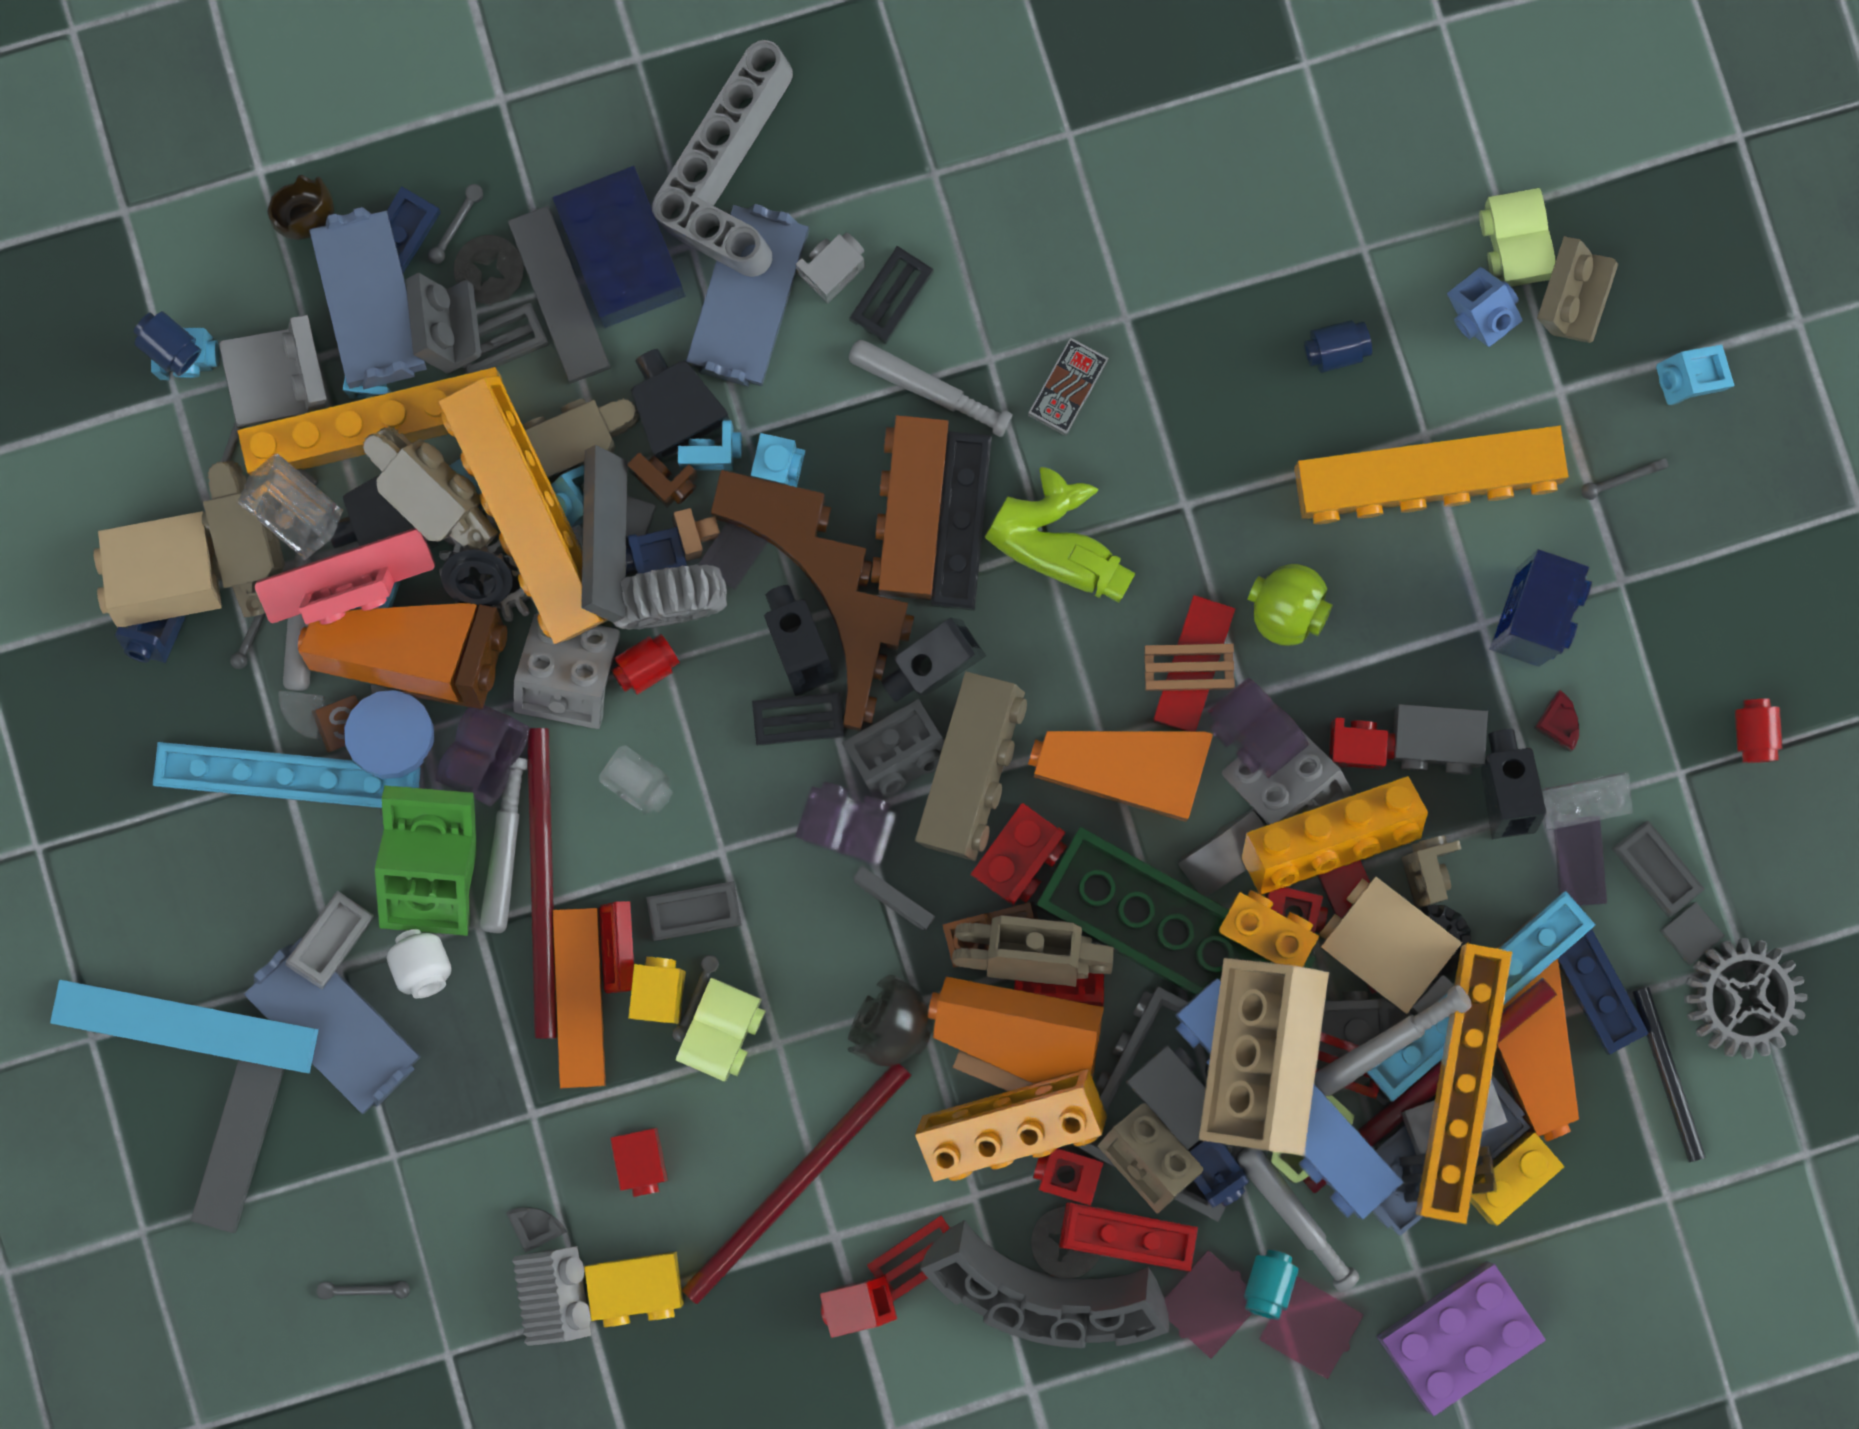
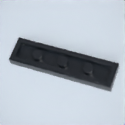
(961, 520)

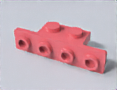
(345, 580)

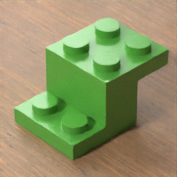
(426, 860)

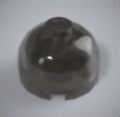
(891, 1025)

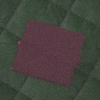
(1208, 1304)
(1312, 1328)

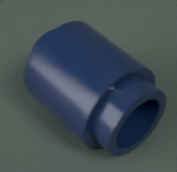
(166, 343)
(1338, 345)

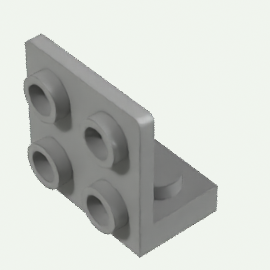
(273, 374)
(567, 677)
(1298, 787)

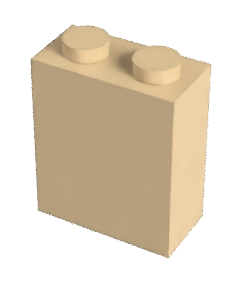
(156, 570)
(1388, 943)

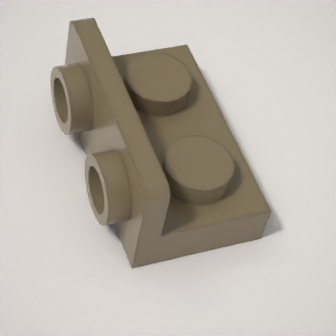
(1577, 292)
(1424, 874)
(1150, 1157)

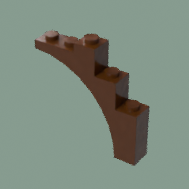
(836, 569)

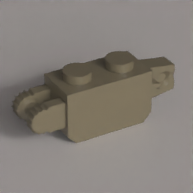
(563, 439)
(428, 489)
(242, 544)
(1032, 951)

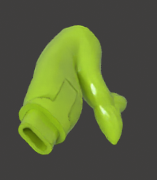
(1060, 555)

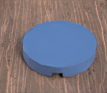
(389, 734)

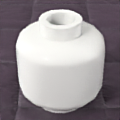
(419, 963)

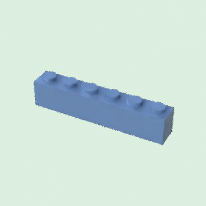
(1332, 1144)

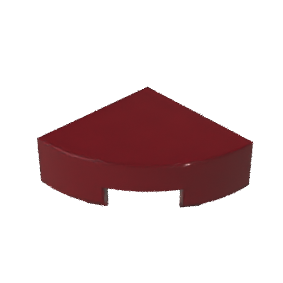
(1560, 722)

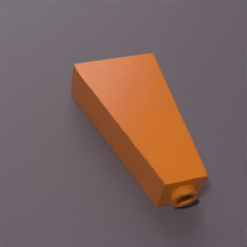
(394, 647)
(1129, 767)
(1017, 1029)
(1540, 1064)

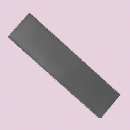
(559, 294)
(604, 533)
(237, 1146)

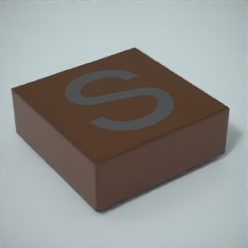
(332, 720)

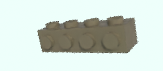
(971, 766)

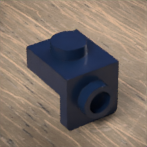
(654, 551)
(150, 639)
(1221, 1175)

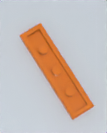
(579, 998)

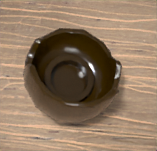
(300, 207)

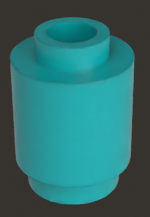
(1270, 1284)

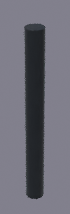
(1669, 1075)

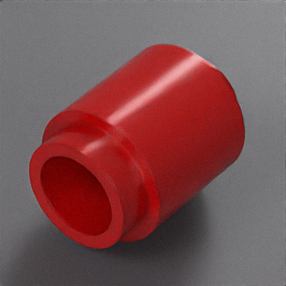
(644, 664)
(1758, 731)

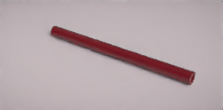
(541, 883)
(1426, 1086)
(796, 1183)

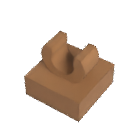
(694, 533)

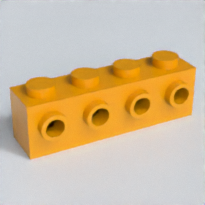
(1334, 835)
(1011, 1126)

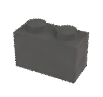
(1439, 738)
(1172, 1092)

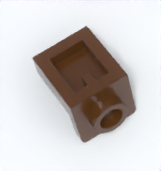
(654, 476)

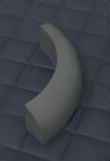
(1040, 1304)

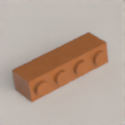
(913, 507)

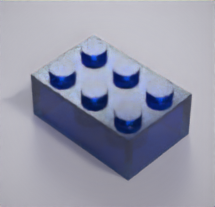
(619, 246)
(1540, 608)

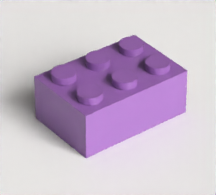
(1461, 1338)

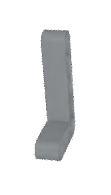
(722, 162)

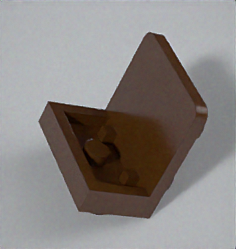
(479, 660)

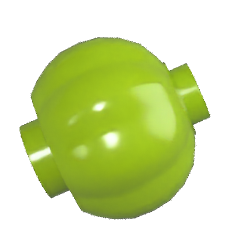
(1290, 604)

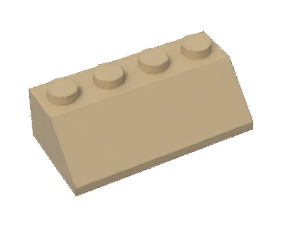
(1264, 1056)

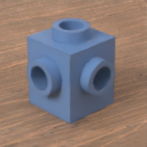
(1491, 313)

